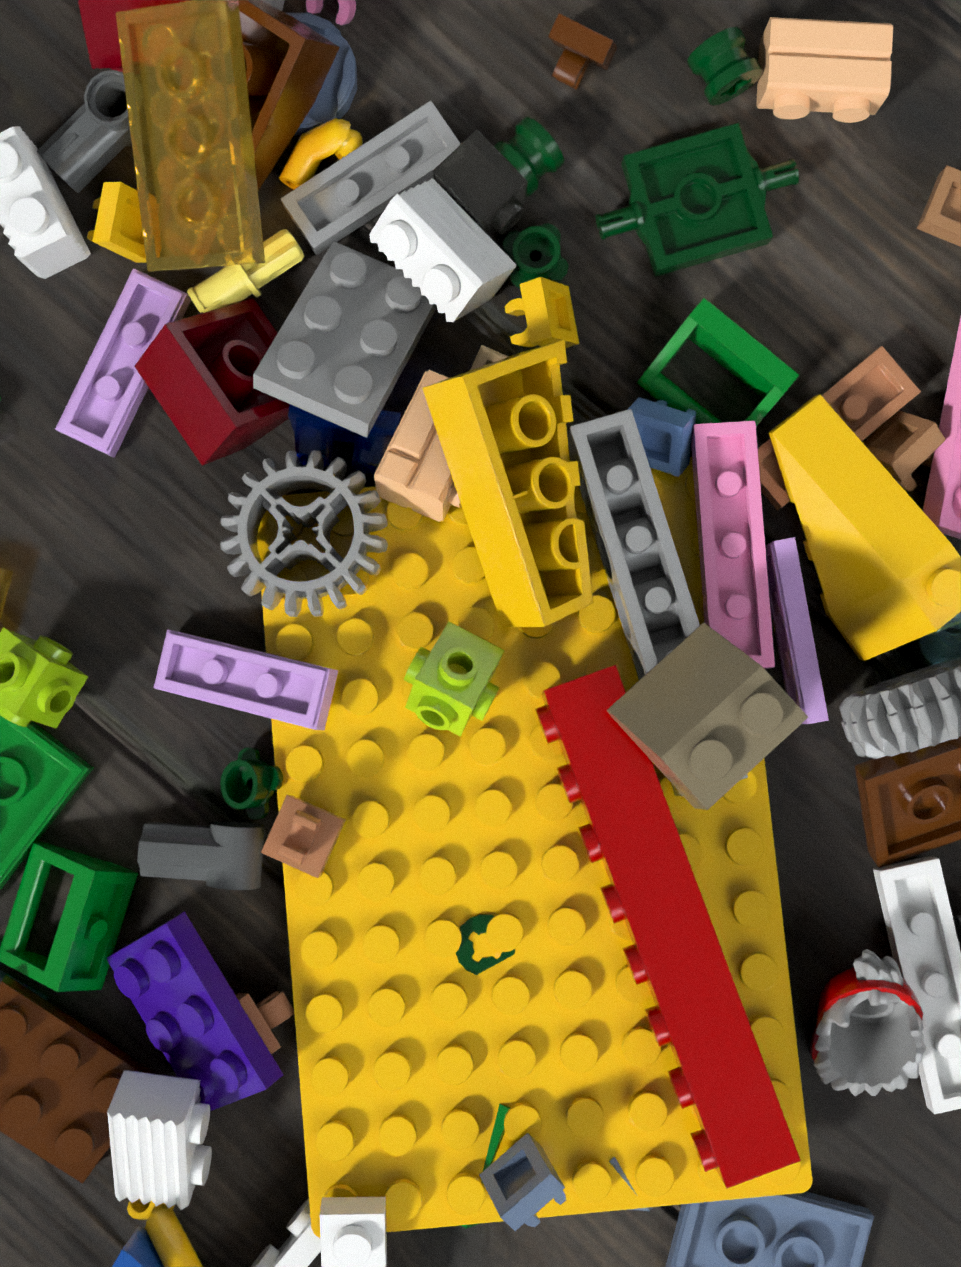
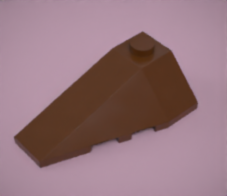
(283, 77)

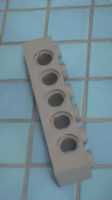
(633, 538)

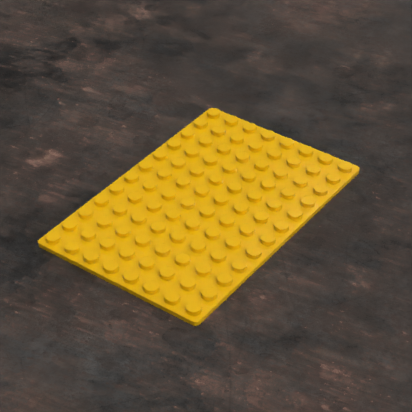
(391, 1031)

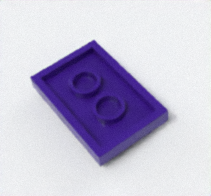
(193, 1013)

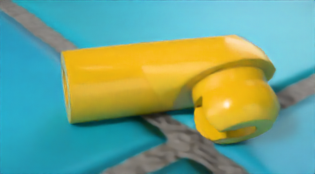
(314, 146)

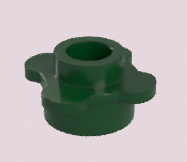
(535, 239)
(250, 783)

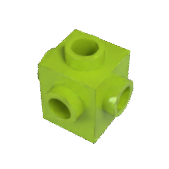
(453, 680)
(42, 681)

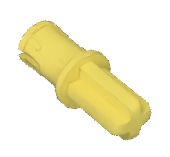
(239, 281)

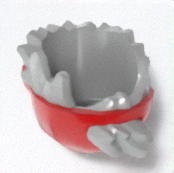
(868, 1028)

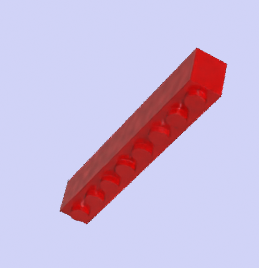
(670, 933)

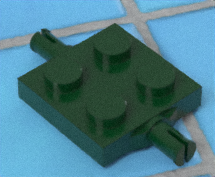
(697, 199)

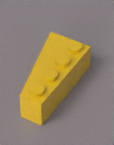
(517, 482)

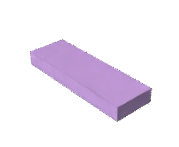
(110, 384)
(794, 630)
(246, 679)

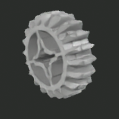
(268, 497)
(905, 712)

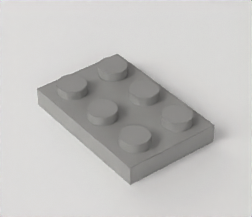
(346, 340)

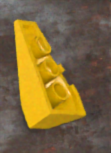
(874, 549)

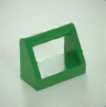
(730, 348)
(87, 924)

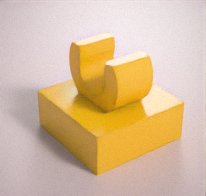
(119, 222)
(547, 314)

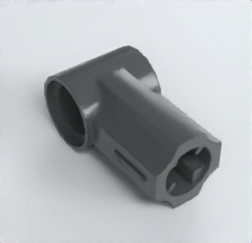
(90, 134)
(221, 854)

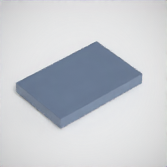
(771, 1233)

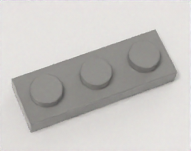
(369, 177)

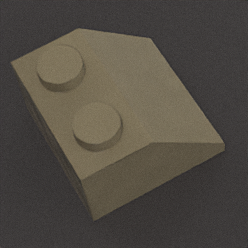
(706, 715)

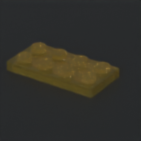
(191, 134)

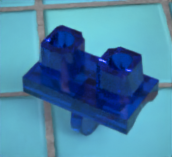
(318, 435)

